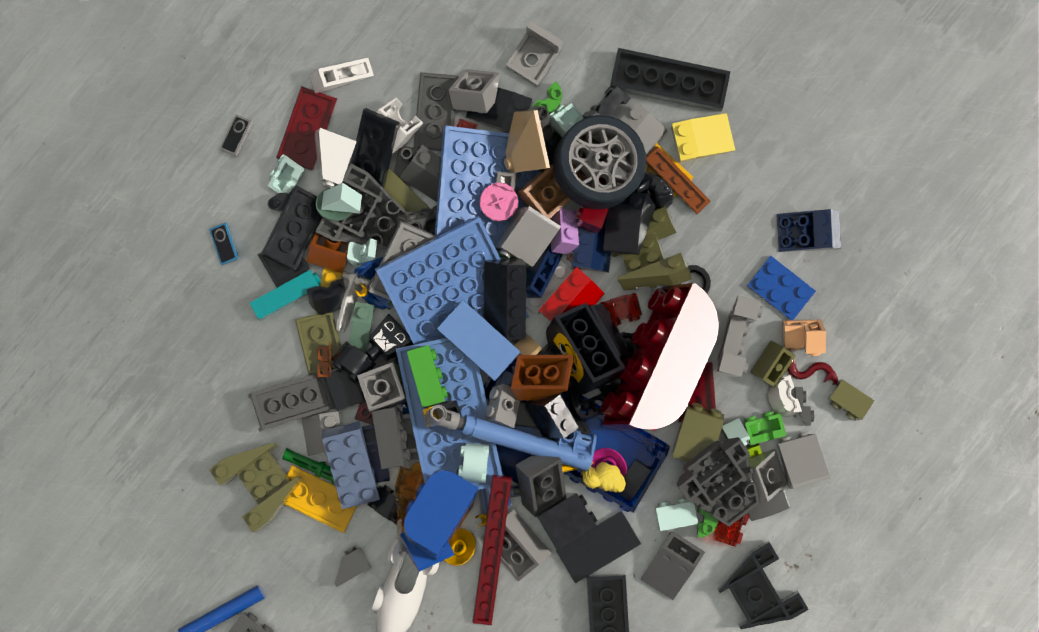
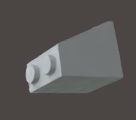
(527, 236)
(802, 460)

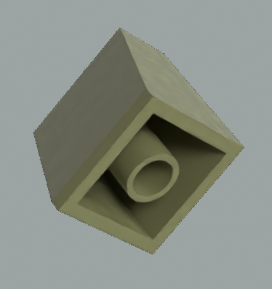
(697, 431)

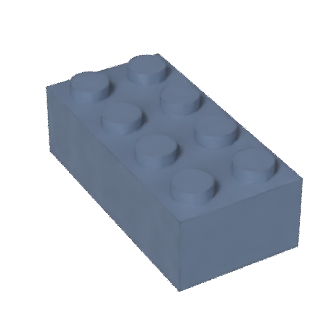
(350, 465)

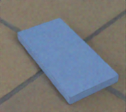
(478, 340)

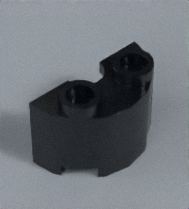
(327, 299)
(352, 360)
(386, 505)

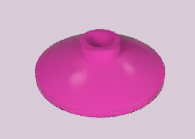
(610, 457)

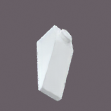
(340, 75)

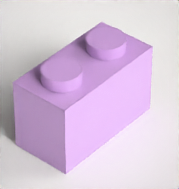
(567, 237)

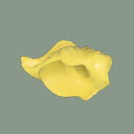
(604, 477)

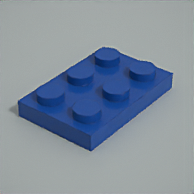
(781, 288)

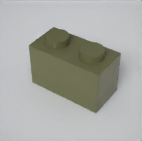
(772, 364)
(850, 400)

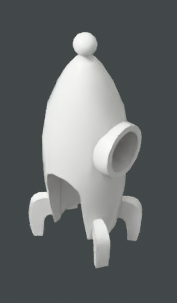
(393, 608)

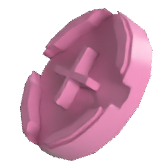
(499, 202)

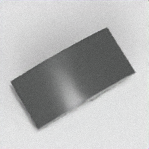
(807, 414)
(775, 505)

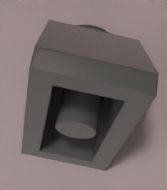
(351, 565)

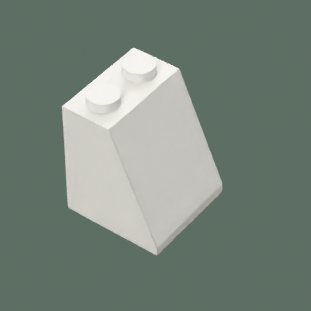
(332, 156)

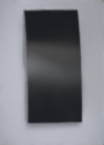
(634, 479)

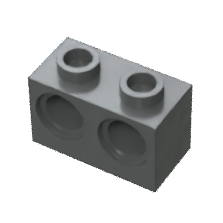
(422, 219)

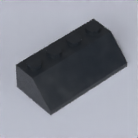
(506, 297)

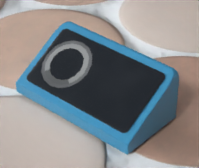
(224, 243)

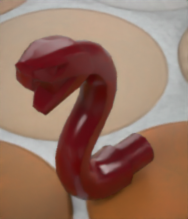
(830, 373)

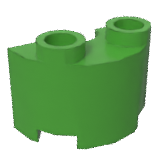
(554, 98)
(765, 428)
(707, 525)

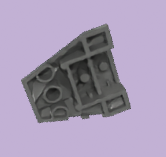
(376, 216)
(721, 481)

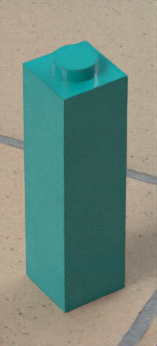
(284, 295)

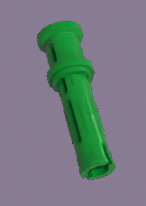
(320, 469)

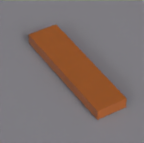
(677, 180)

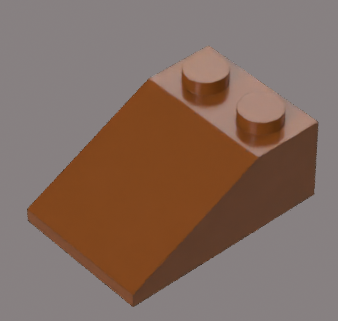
(541, 376)

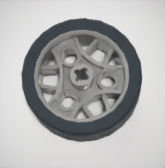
(599, 162)

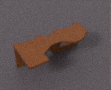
(324, 360)

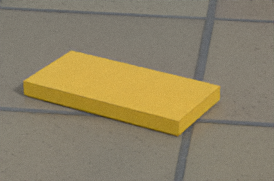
(318, 500)

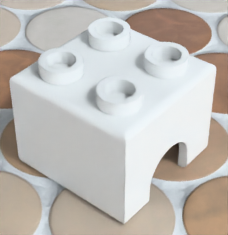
(406, 128)

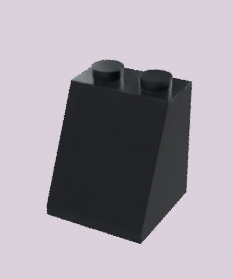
(553, 416)
(567, 520)

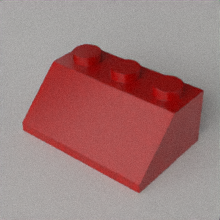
(571, 293)

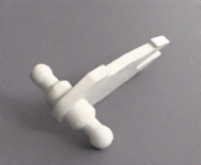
(350, 298)

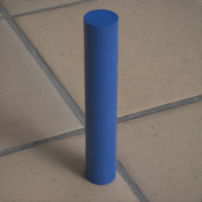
(225, 611)

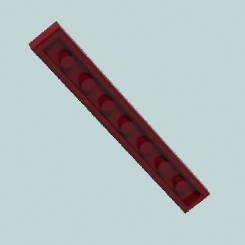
(492, 549)

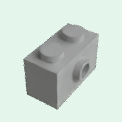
(502, 406)

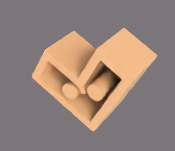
(806, 335)

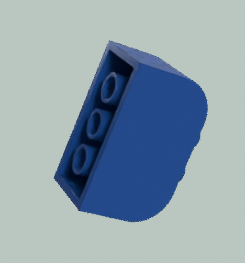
(437, 511)

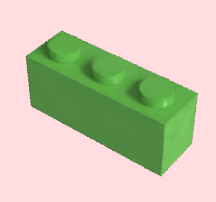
(427, 376)

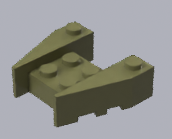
(650, 266)
(262, 478)

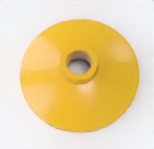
(465, 540)

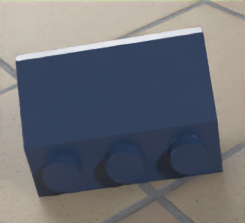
(590, 252)

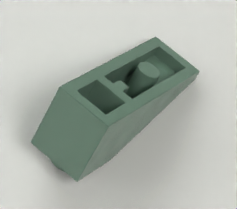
(361, 325)

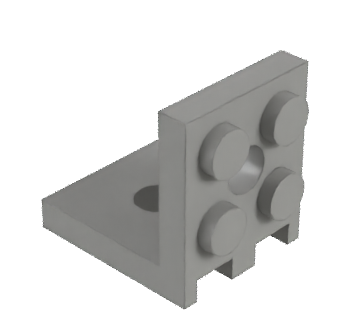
(538, 43)

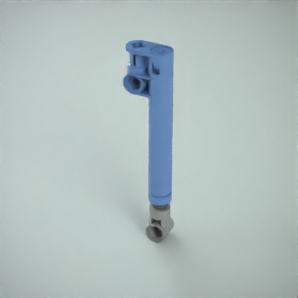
(574, 452)

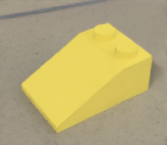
(702, 137)

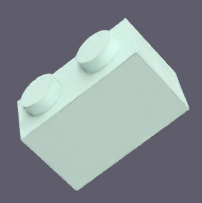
(676, 515)

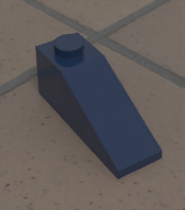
(541, 273)

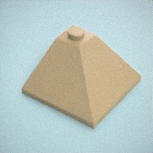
(526, 144)

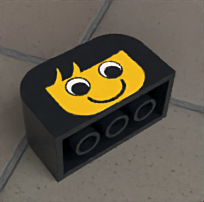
(581, 335)

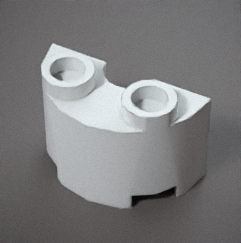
(781, 398)

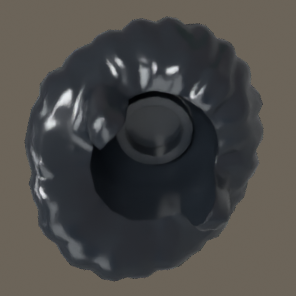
(657, 189)

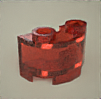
(623, 308)

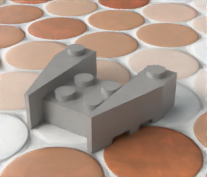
(744, 311)

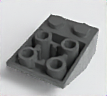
(672, 565)

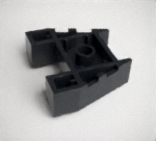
(757, 595)

